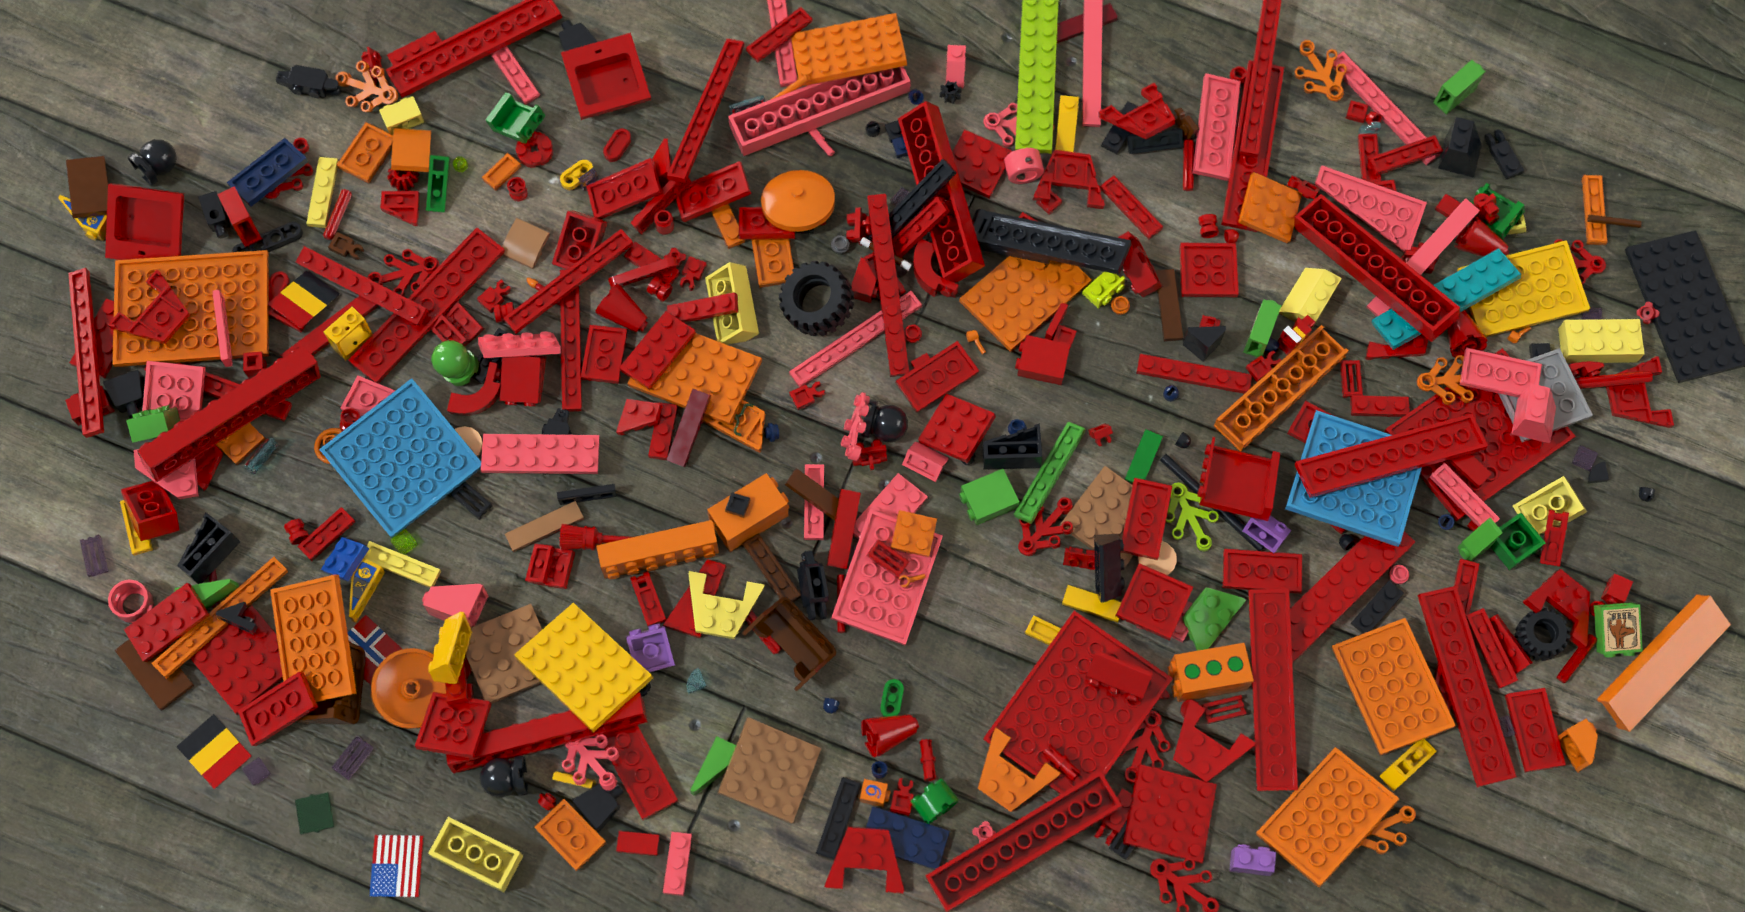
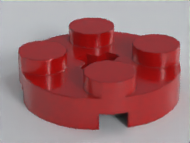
(536, 158)

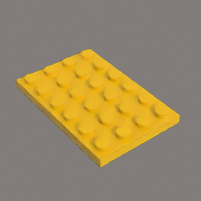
(1544, 293)
(583, 667)

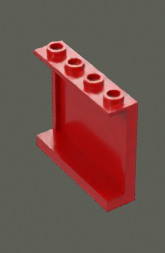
(1238, 482)

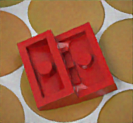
(457, 326)
(550, 566)

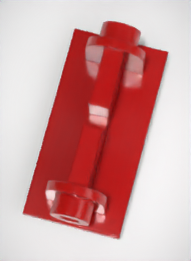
(373, 59)
(1075, 558)

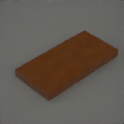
(88, 186)
(160, 689)

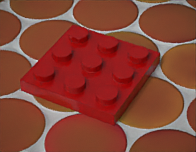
(979, 163)
(1208, 270)
(957, 428)
(1154, 601)
(454, 727)

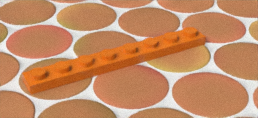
(207, 629)

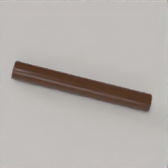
(1614, 221)

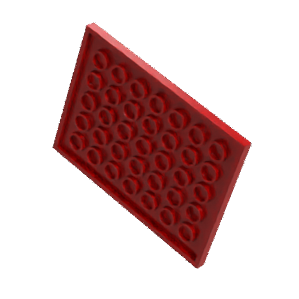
(1506, 454)
(1069, 713)

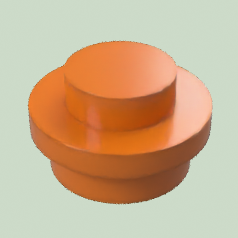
(1120, 305)

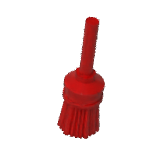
(587, 538)

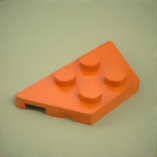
(750, 426)

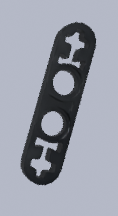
(266, 238)

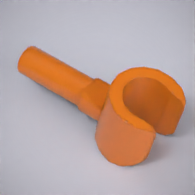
(973, 336)
(1514, 336)
(911, 579)

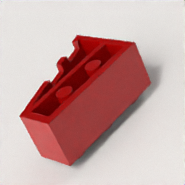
(1139, 268)

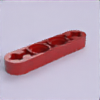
(644, 272)

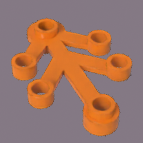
(1322, 74)
(368, 87)
(1448, 379)
(1380, 832)

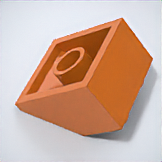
(1579, 744)

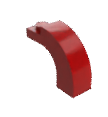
(925, 275)
(480, 401)

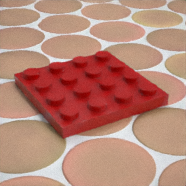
(241, 663)
(1170, 813)

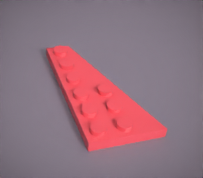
(1384, 210)

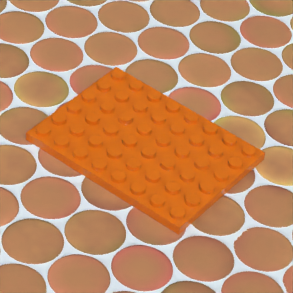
(239, 277)

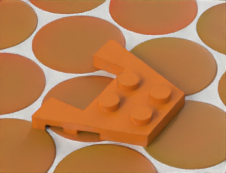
(1006, 782)

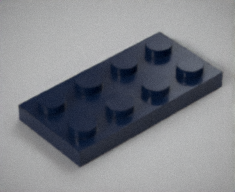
(268, 172)
(911, 838)

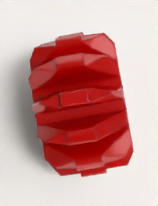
(402, 179)

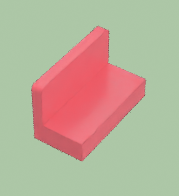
(925, 461)

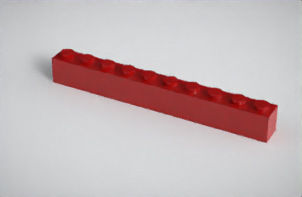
(545, 734)

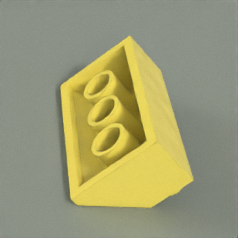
(740, 325)

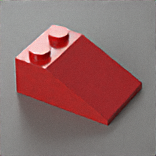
(578, 238)
(150, 510)

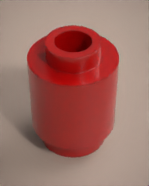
(664, 222)

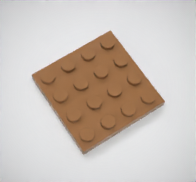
(1101, 510)
(493, 651)
(769, 770)

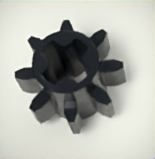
(950, 92)

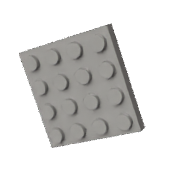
(1568, 398)

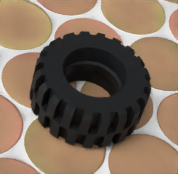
(804, 280)

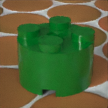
(934, 801)

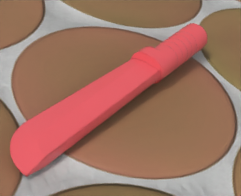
(821, 142)

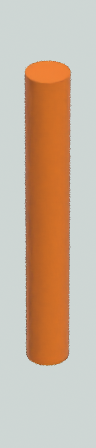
(800, 82)

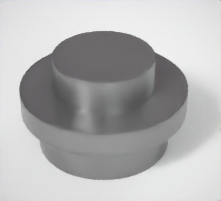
(840, 244)

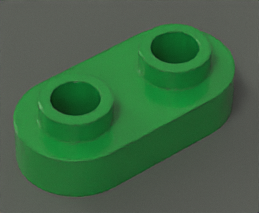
(892, 699)

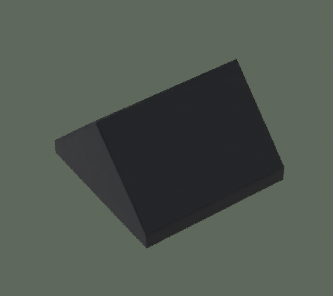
(1203, 340)

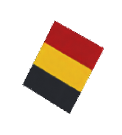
(303, 299)
(213, 751)

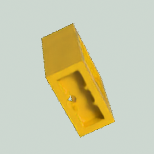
(343, 339)

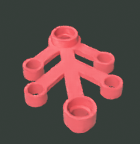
(1000, 122)
(855, 425)
(589, 757)

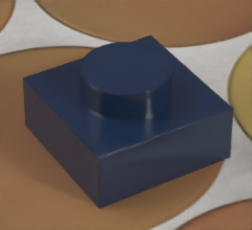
(899, 147)

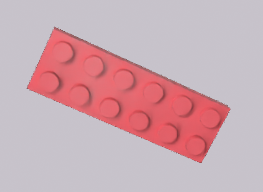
(1216, 127)
(540, 454)

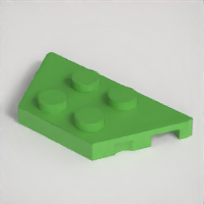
(1210, 616)

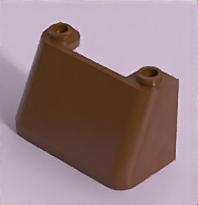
(343, 709)

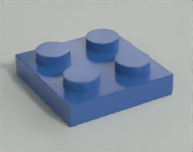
(345, 558)

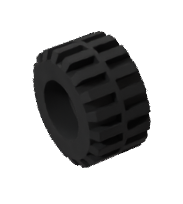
(1556, 628)

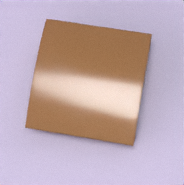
(525, 243)

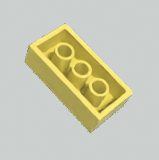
(1601, 340)
(475, 854)

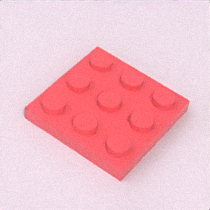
(174, 386)

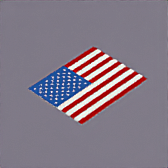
(396, 866)

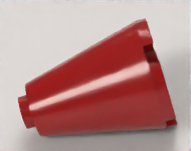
(1479, 239)
(622, 310)
(1465, 334)
(887, 732)

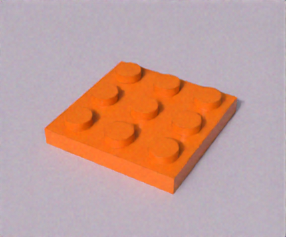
(1270, 207)

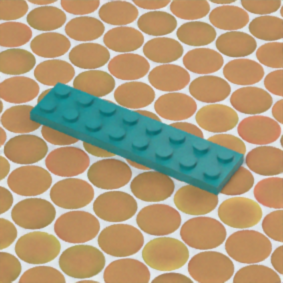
(1463, 288)

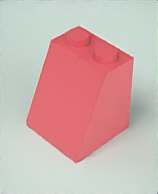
(1535, 414)
(449, 600)

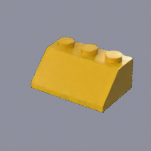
(451, 649)

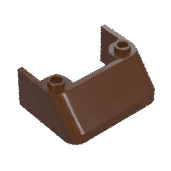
(796, 637)

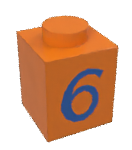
(874, 793)

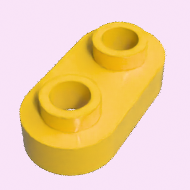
(574, 173)

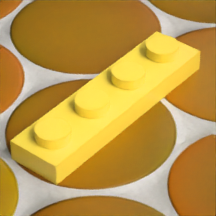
(322, 192)
(402, 565)

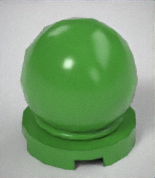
(454, 362)

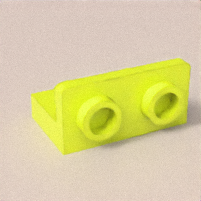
(1103, 287)

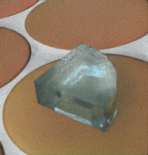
(1371, 129)
(695, 681)

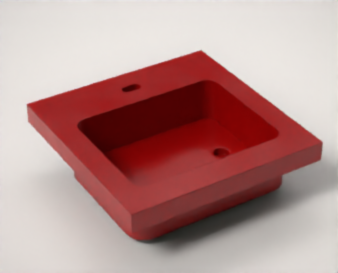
(606, 79)
(144, 222)

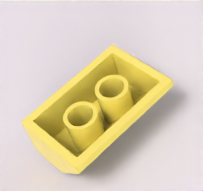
(1310, 294)

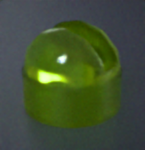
(463, 164)

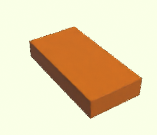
(501, 171)

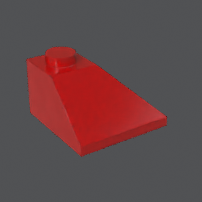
(662, 162)

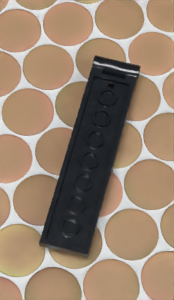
(1048, 242)

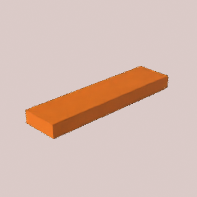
(1594, 205)

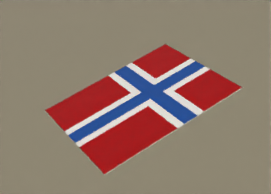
(375, 644)

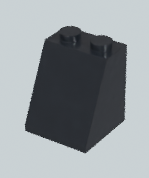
(1461, 148)

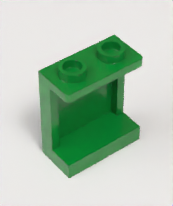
(514, 119)
(1508, 212)

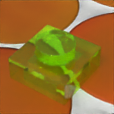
(403, 542)

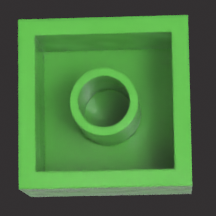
(151, 423)

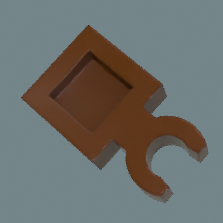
(1186, 123)
(343, 245)

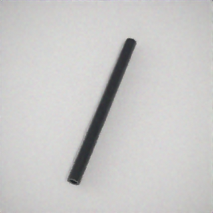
(1194, 486)

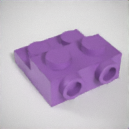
(651, 647)

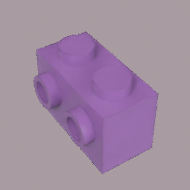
(1267, 533)
(1252, 860)

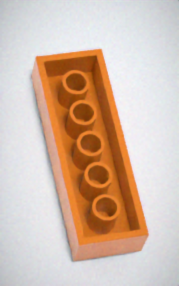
(657, 549)

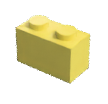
(401, 115)

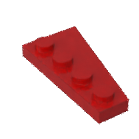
(682, 616)

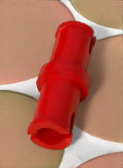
(927, 760)
(1061, 762)

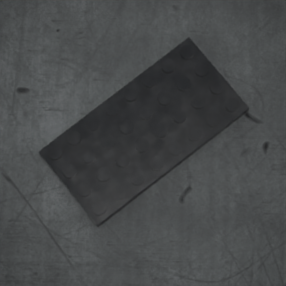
(1692, 309)

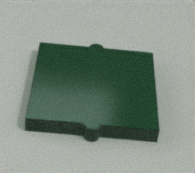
(314, 813)

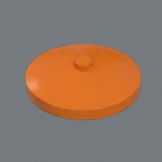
(798, 200)
(404, 687)

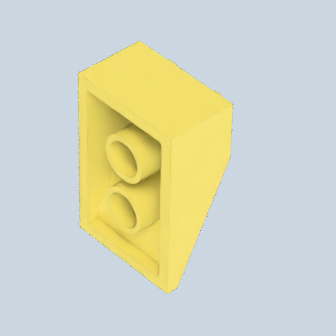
(1555, 496)

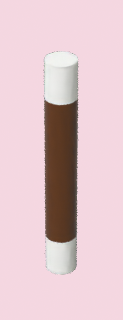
(899, 261)

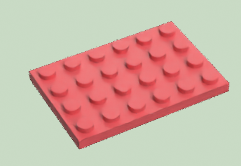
(872, 595)

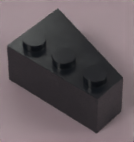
(1014, 451)
(207, 550)

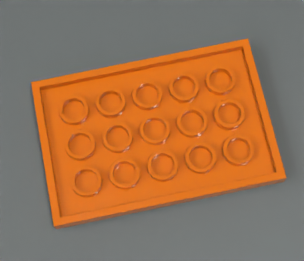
(849, 49)
(1022, 297)
(709, 369)
(314, 636)
(1393, 686)
(1327, 817)

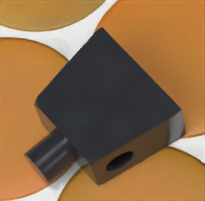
(574, 36)
(215, 214)
(127, 392)
(599, 805)

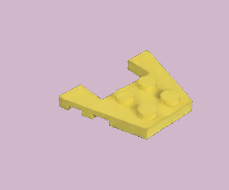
(718, 614)

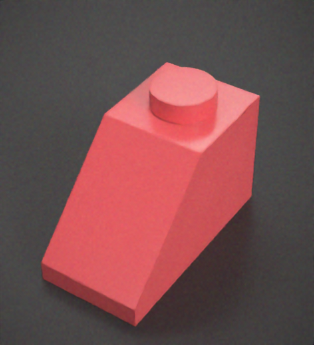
(956, 64)

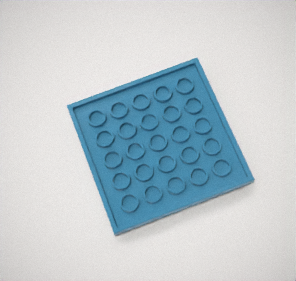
(401, 458)
(1371, 508)

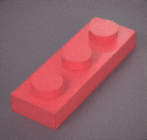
(677, 863)

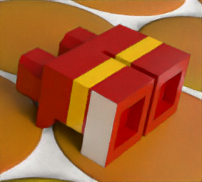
(1293, 337)

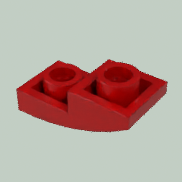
(1586, 369)

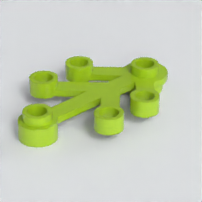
(1189, 513)

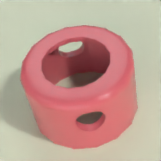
(1016, 165)
(125, 589)

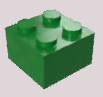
(1517, 541)

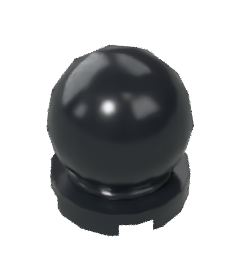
(154, 159)
(885, 422)
(502, 777)

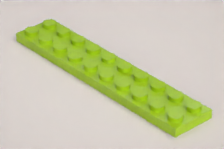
(1037, 75)

